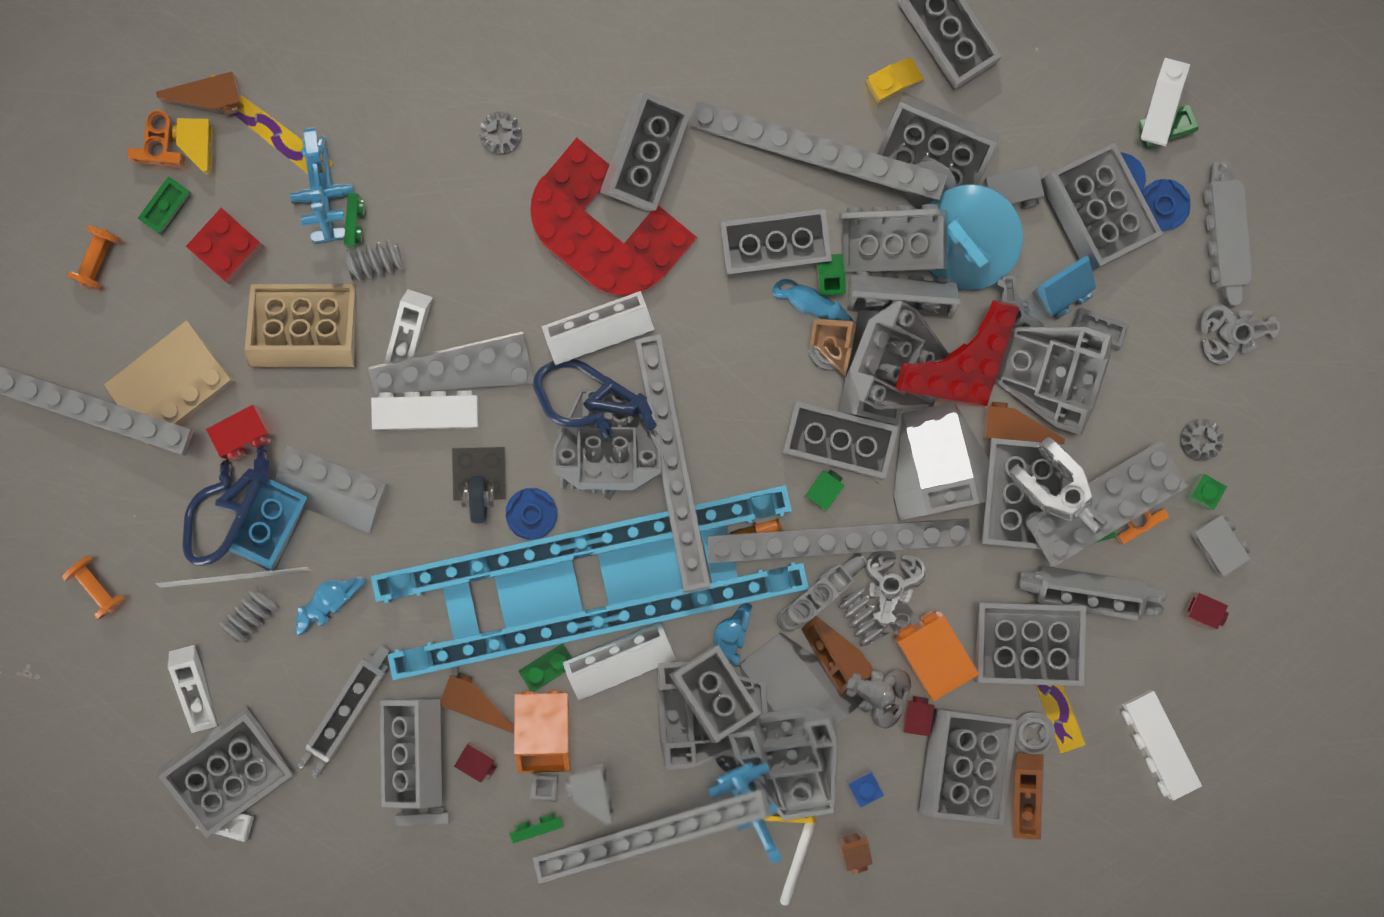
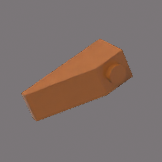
(211, 94)
(1013, 425)
(836, 654)
(470, 700)
(1028, 796)
(855, 852)

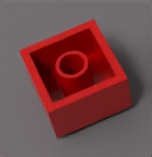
(225, 246)
(240, 432)

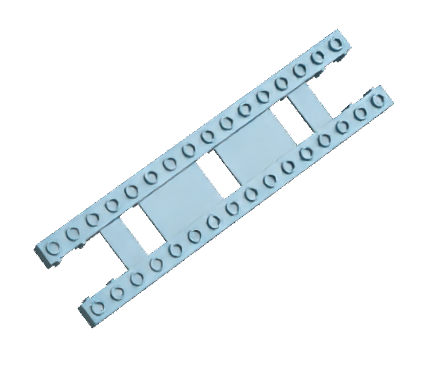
(542, 592)

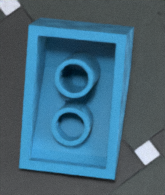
(1066, 288)
(268, 525)

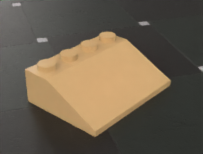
(301, 325)
(171, 378)

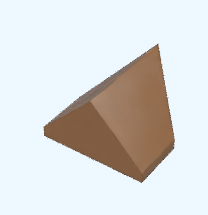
(834, 341)

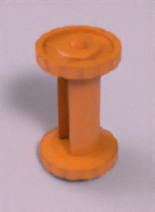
(93, 257)
(93, 587)

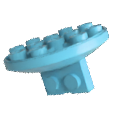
(981, 236)

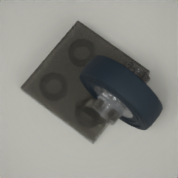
(478, 479)

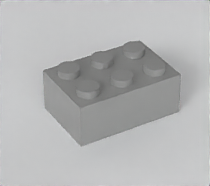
(715, 693)

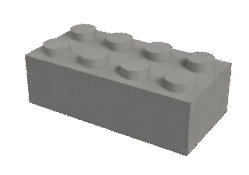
(952, 37)
(645, 151)
(840, 440)
(410, 753)

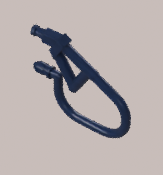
(637, 403)
(257, 477)

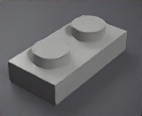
(434, 816)

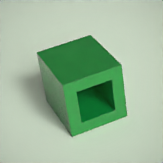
(831, 276)
(825, 489)
(1206, 492)

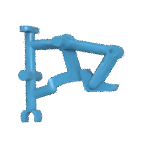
(320, 190)
(737, 781)

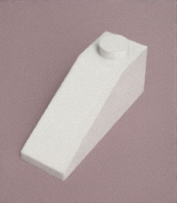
(1165, 101)
(408, 326)
(192, 688)

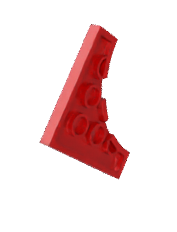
(971, 368)

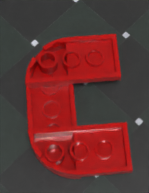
(588, 246)

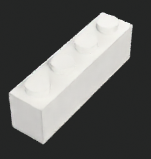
(597, 328)
(425, 412)
(619, 661)
(1161, 745)

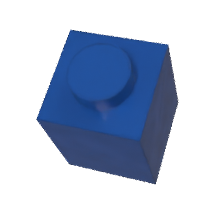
(865, 788)

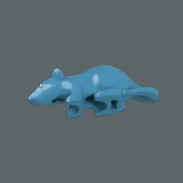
(809, 301)
(328, 598)
(731, 634)

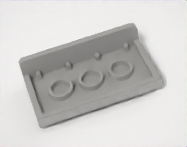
(894, 239)

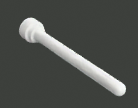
(797, 863)

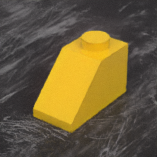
(893, 80)
(195, 140)

